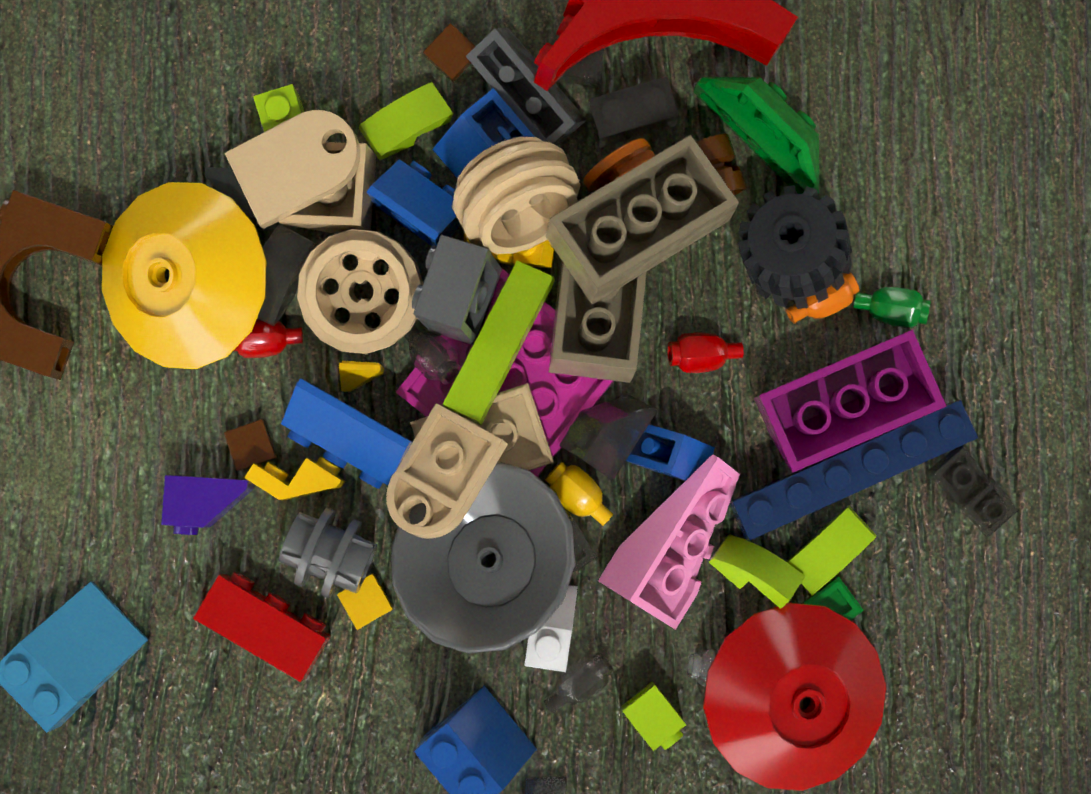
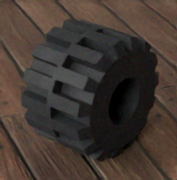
(800, 268)

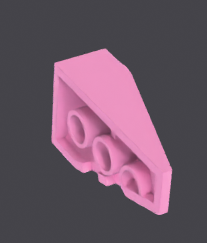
(664, 554)

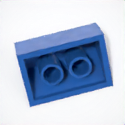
(344, 434)

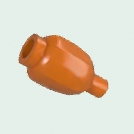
(837, 301)

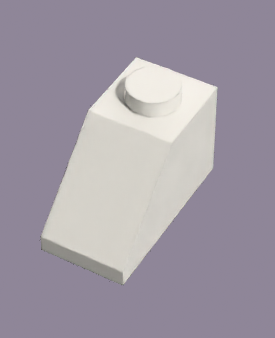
(551, 643)

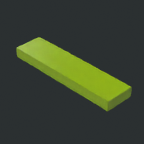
(499, 342)

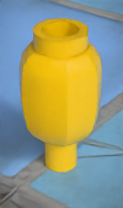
(578, 492)

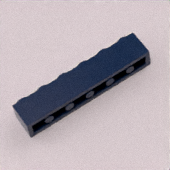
(852, 470)

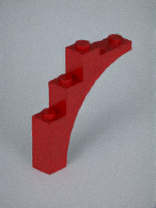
(592, 25)

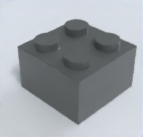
(456, 289)

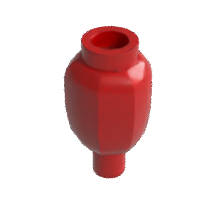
(268, 340)
(702, 352)

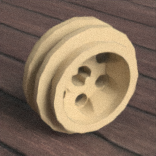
(513, 193)
(320, 307)

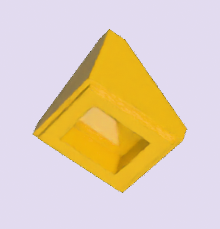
(356, 374)

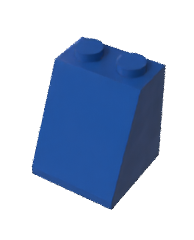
(475, 747)

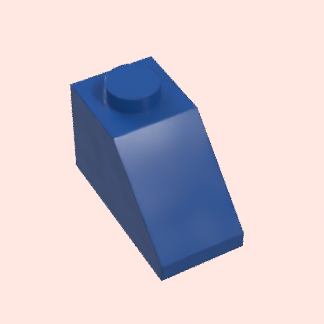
(669, 453)

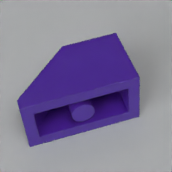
(199, 501)

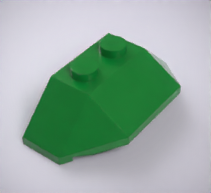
(766, 126)

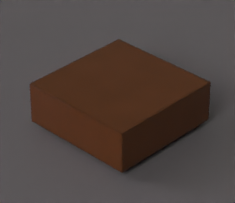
(449, 52)
(250, 445)

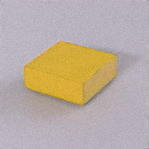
(367, 604)

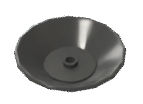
(482, 608)

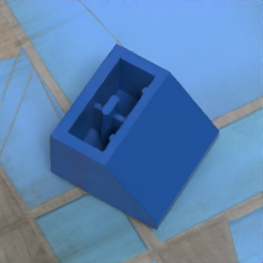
(478, 129)

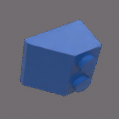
(415, 201)

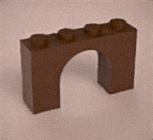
(31, 228)

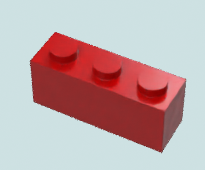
(263, 625)

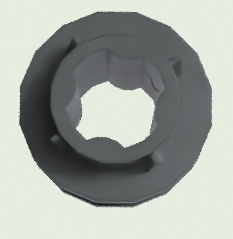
(327, 552)

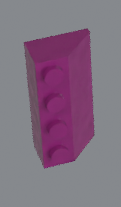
(850, 401)

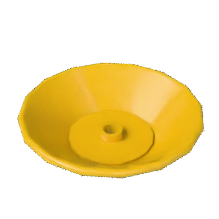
(212, 281)

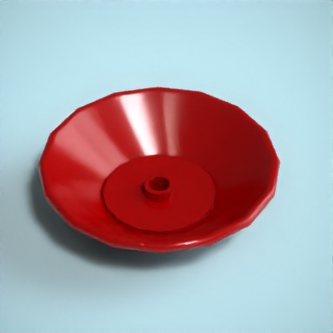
(764, 676)

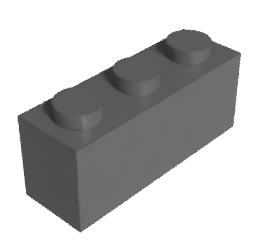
(512, 72)

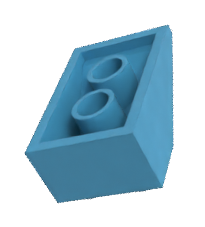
(69, 657)

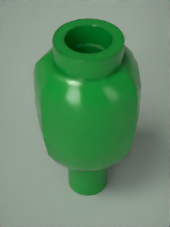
(895, 306)

